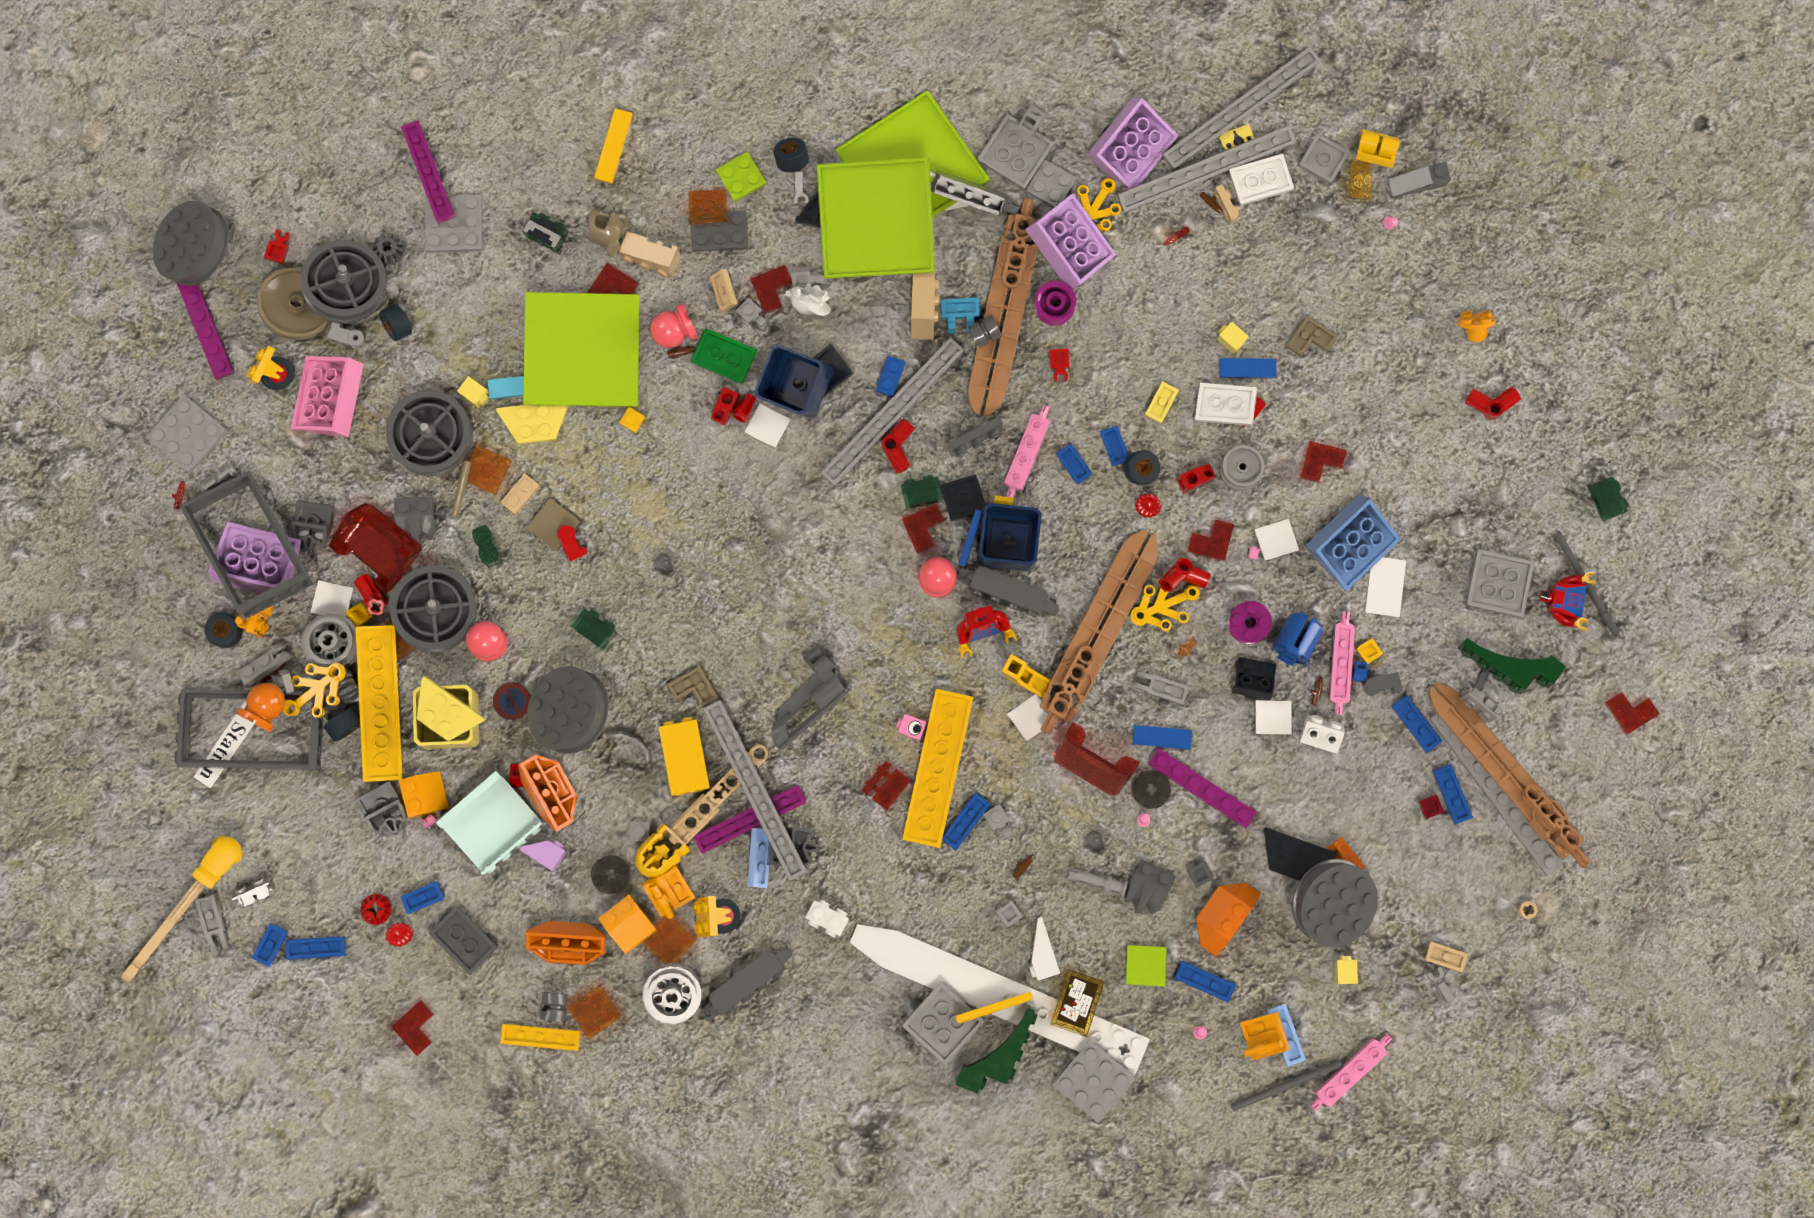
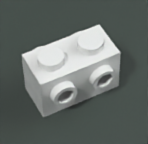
(1322, 733)
(823, 916)

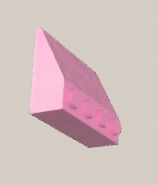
(327, 395)

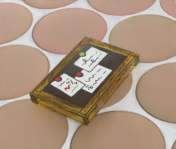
(1077, 1002)

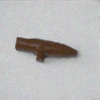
(1210, 201)
(680, 351)
(1316, 693)
(1023, 866)

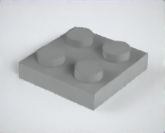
(1324, 159)
(1051, 184)

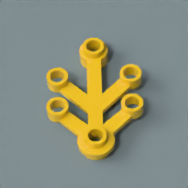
(1093, 210)
(1162, 607)
(317, 688)

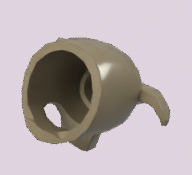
(607, 230)

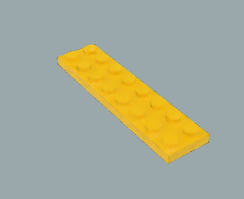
(378, 703)
(937, 768)

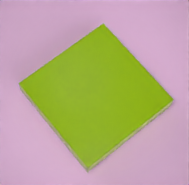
(1145, 965)

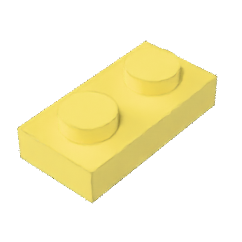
(1161, 402)

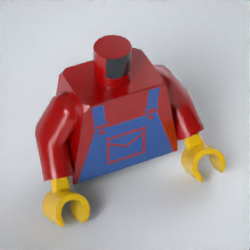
(1568, 600)
(981, 624)

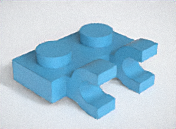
(959, 309)

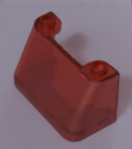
(377, 544)
(1090, 766)

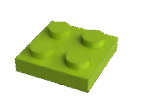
(741, 177)

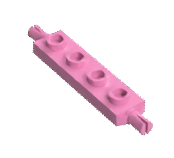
(1027, 452)
(1342, 663)
(1351, 1072)

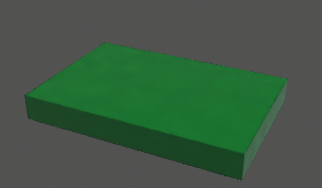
(724, 356)

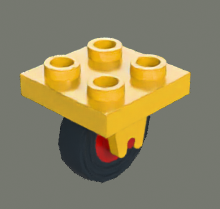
(273, 372)
(715, 916)

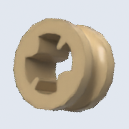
(1526, 904)

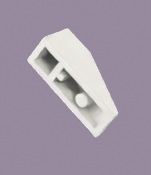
(1043, 958)

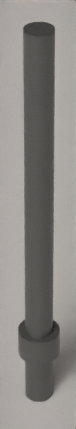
(1606, 616)
(1322, 1070)

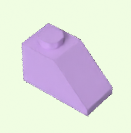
(546, 853)

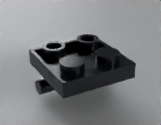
(1254, 679)

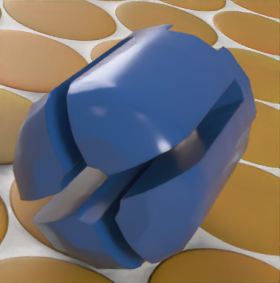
(1285, 642)

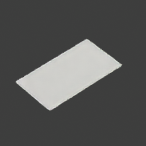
(1386, 587)

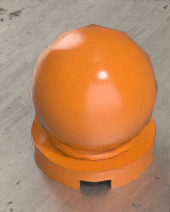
(263, 704)

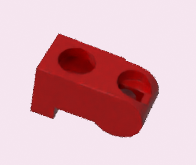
(725, 406)
(1195, 478)
(567, 539)

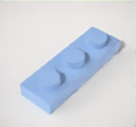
(758, 859)
(1295, 1054)

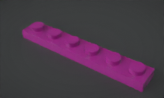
(428, 172)
(206, 331)
(1202, 788)
(746, 821)

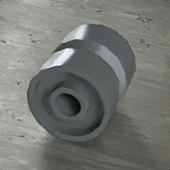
(986, 330)
(553, 1006)

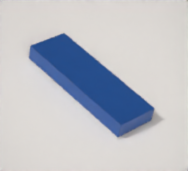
(1247, 368)
(970, 537)
(1416, 724)
(1162, 737)
(1452, 794)
(965, 821)
(316, 947)
(1204, 981)

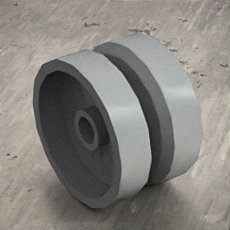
(1252, 466)

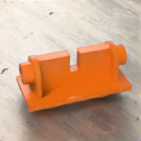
(1344, 852)

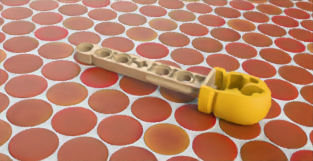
(680, 832)
(218, 860)

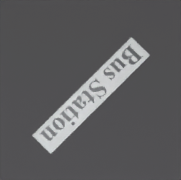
(225, 747)

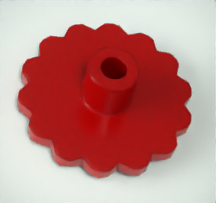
(1148, 505)
(399, 934)

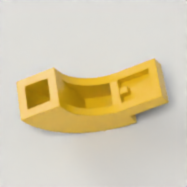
(1023, 676)

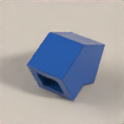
(1360, 671)

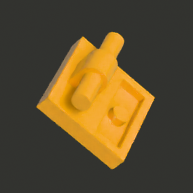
(257, 624)
(668, 891)
(1264, 1036)

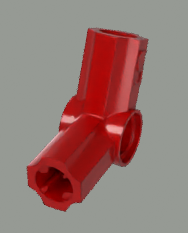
(1502, 403)
(896, 455)
(1183, 571)
(372, 596)

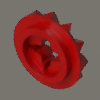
(382, 915)

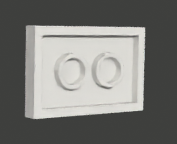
(1261, 179)
(1226, 404)

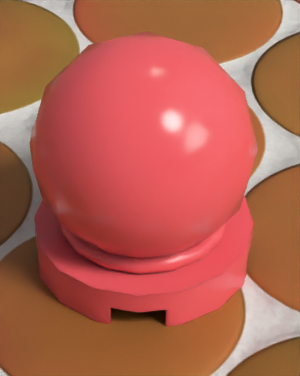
(672, 328)
(937, 577)
(486, 641)

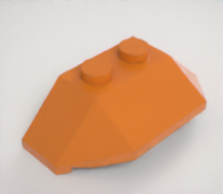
(549, 790)
(1224, 915)
(565, 942)

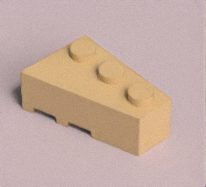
(650, 254)
(923, 305)

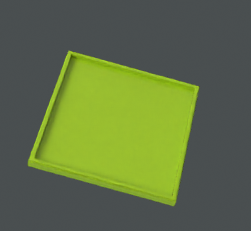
(917, 132)
(876, 218)
(581, 349)

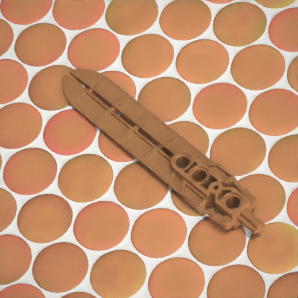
(1003, 270)
(1089, 626)
(1542, 812)

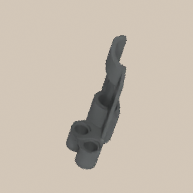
(824, 687)

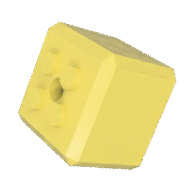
(429, 739)

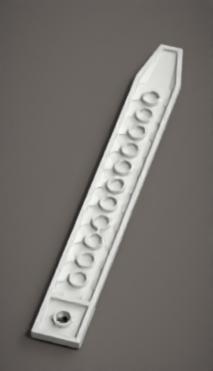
(983, 987)

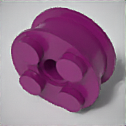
(1055, 291)
(1252, 610)

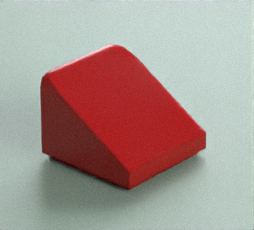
(514, 778)

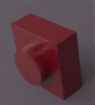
(1430, 806)

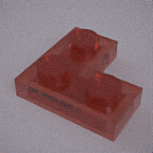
(613, 279)
(767, 284)
(1320, 455)
(917, 526)
(1214, 546)
(1631, 717)
(410, 1026)

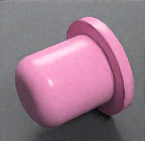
(1390, 222)
(1253, 552)
(1143, 820)
(429, 821)
(1200, 1032)

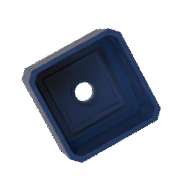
(779, 377)
(1014, 521)

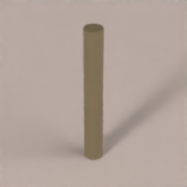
(461, 488)

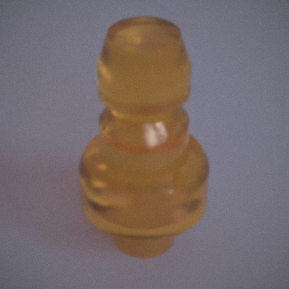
(1185, 649)

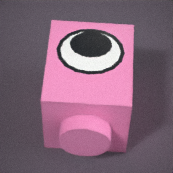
(911, 727)

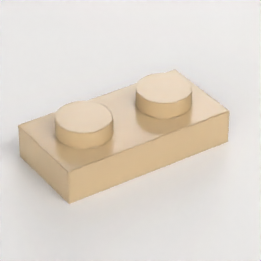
(1223, 197)
(723, 290)
(520, 494)
(1446, 957)

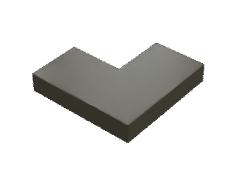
(1309, 332)
(695, 682)

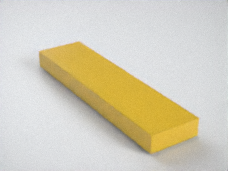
(613, 146)
(993, 1008)
(540, 1037)

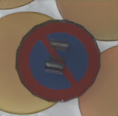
(511, 701)

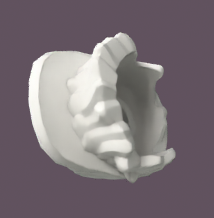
(809, 300)

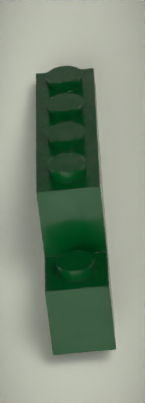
(1514, 671)
(1001, 1061)

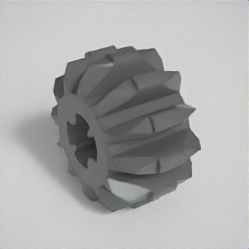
(391, 242)
(348, 688)

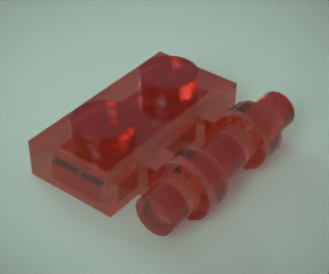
(890, 789)

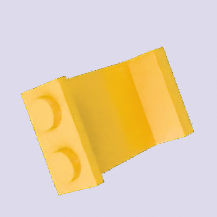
(684, 757)

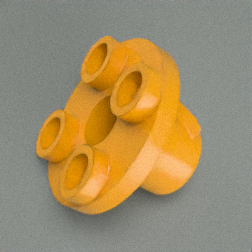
(1476, 324)

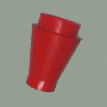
(744, 409)

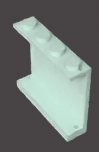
(490, 823)

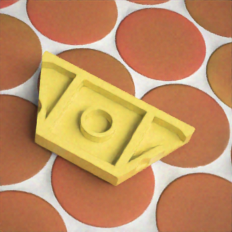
(533, 423)
(444, 711)

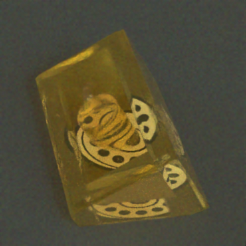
(1360, 180)

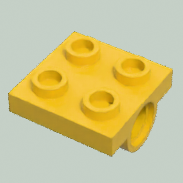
(1377, 148)

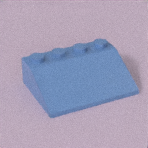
(1353, 542)

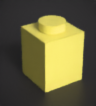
(1232, 337)
(473, 392)
(1346, 970)

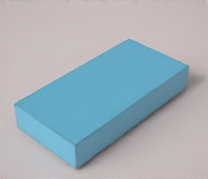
(506, 387)

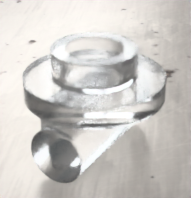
(670, 815)

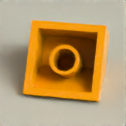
(424, 794)
(627, 924)

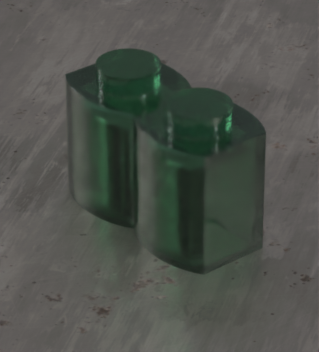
(1608, 499)
(487, 550)

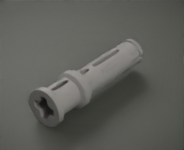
(1107, 884)

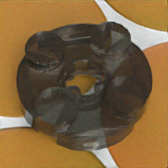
(1160, 795)
(620, 869)

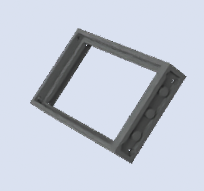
(271, 596)
(182, 736)

